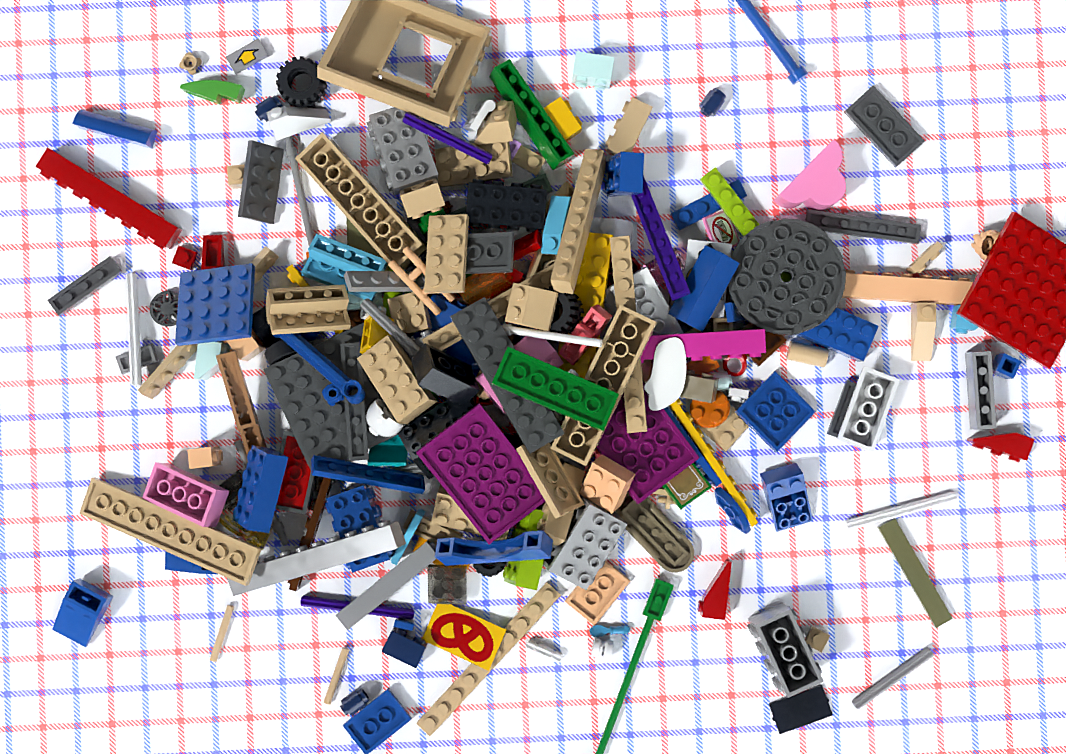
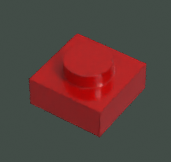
(184, 257)

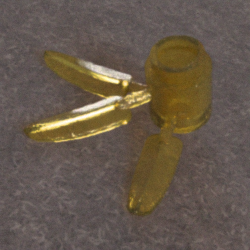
(256, 538)

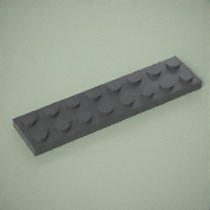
(488, 344)

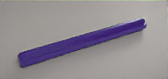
(334, 604)

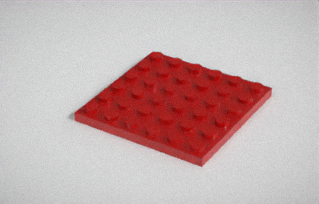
(1022, 291)

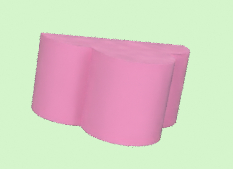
(818, 183)

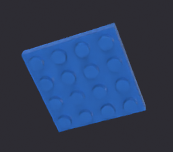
(215, 304)

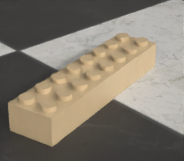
(360, 200)
(612, 370)

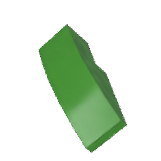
(214, 90)

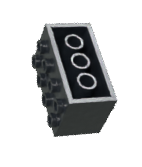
(506, 205)
(428, 426)

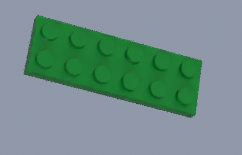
(555, 389)

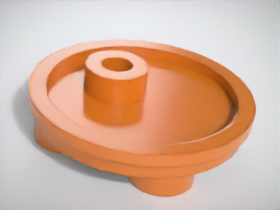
(710, 414)

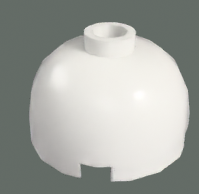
(381, 420)

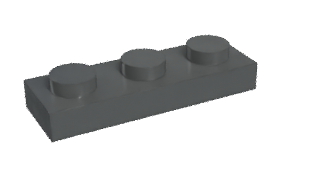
(841, 408)

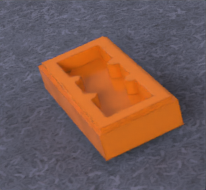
(703, 366)

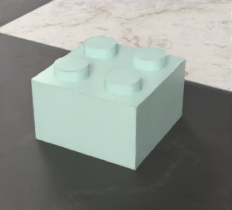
(592, 70)

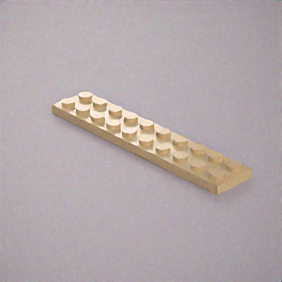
(170, 532)

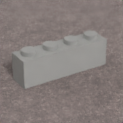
(980, 390)

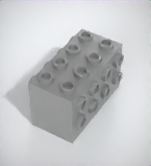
(402, 150)
(587, 544)
(785, 650)

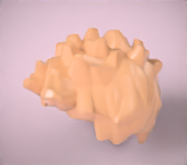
(984, 242)

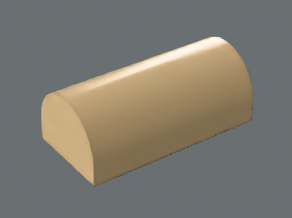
(807, 354)

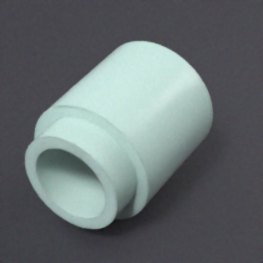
(724, 380)

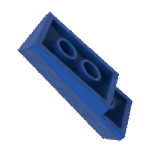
(706, 284)

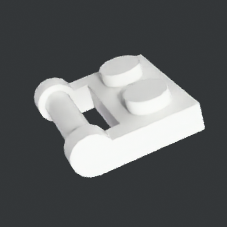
(476, 118)

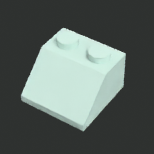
(206, 360)

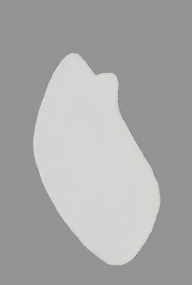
(667, 374)

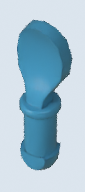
(600, 631)

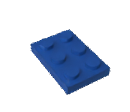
(377, 721)

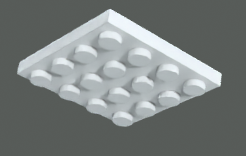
(649, 303)

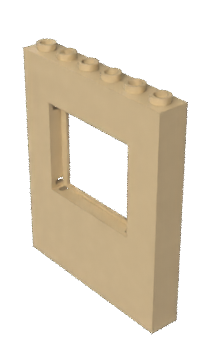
(367, 38)

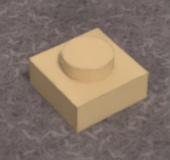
(817, 639)

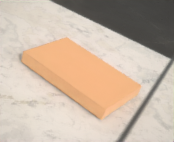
(599, 595)

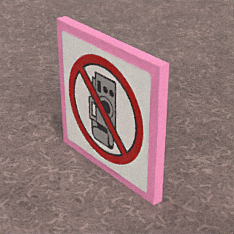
(720, 229)

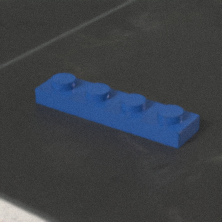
(702, 207)

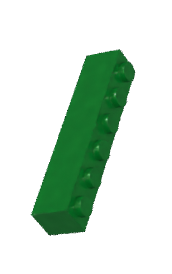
(531, 114)

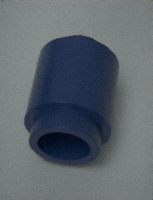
(712, 102)
(265, 106)
(354, 701)

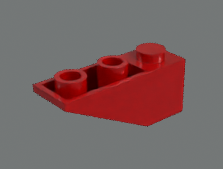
(1010, 444)

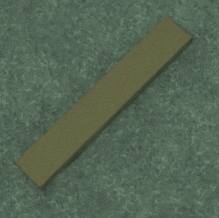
(914, 572)

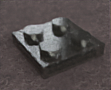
(447, 584)

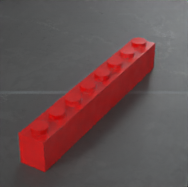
(108, 198)

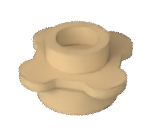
(184, 64)

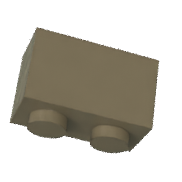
(700, 387)

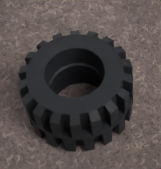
(287, 75)
(571, 313)

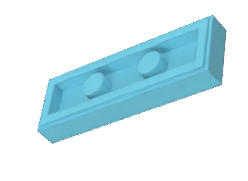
(408, 536)

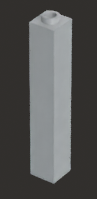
(387, 585)

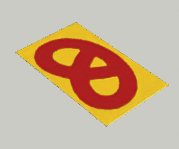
(464, 635)

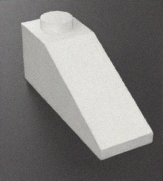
(293, 120)

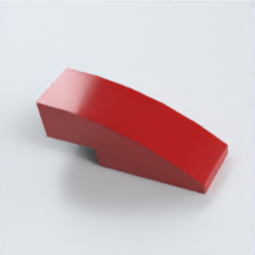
(212, 252)

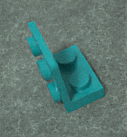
(388, 453)

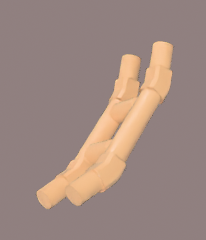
(409, 280)

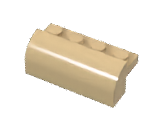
(307, 309)

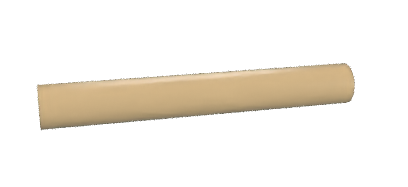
(221, 633)
(336, 676)

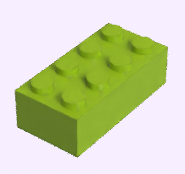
(525, 572)

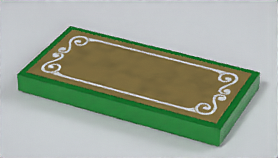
(687, 486)

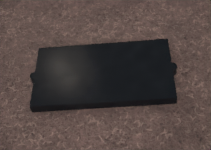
(800, 709)

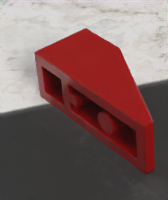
(716, 595)

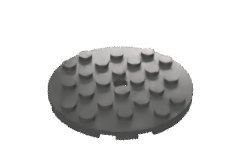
(815, 272)

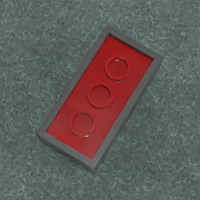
(298, 481)

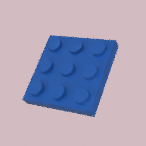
(775, 411)

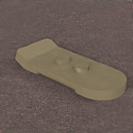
(657, 534)

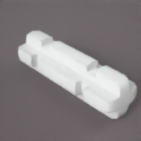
(543, 651)

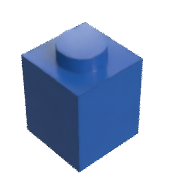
(1005, 366)

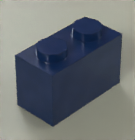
(404, 647)

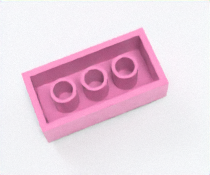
(185, 494)

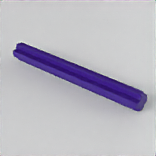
(447, 138)

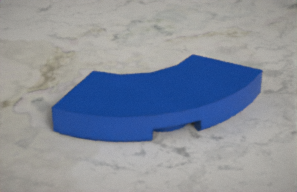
(732, 509)

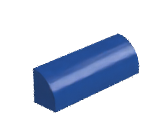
(115, 128)

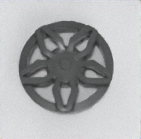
(166, 308)

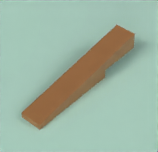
(240, 400)

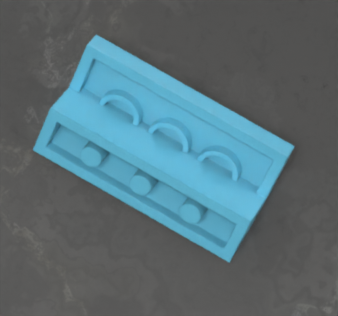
(331, 259)

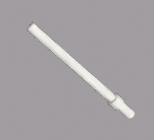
(510, 329)

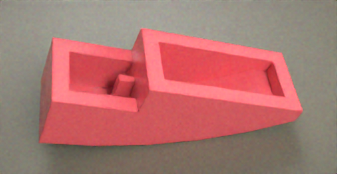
(590, 327)

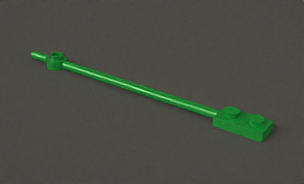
(653, 610)

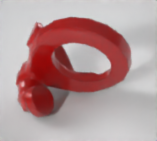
(744, 366)

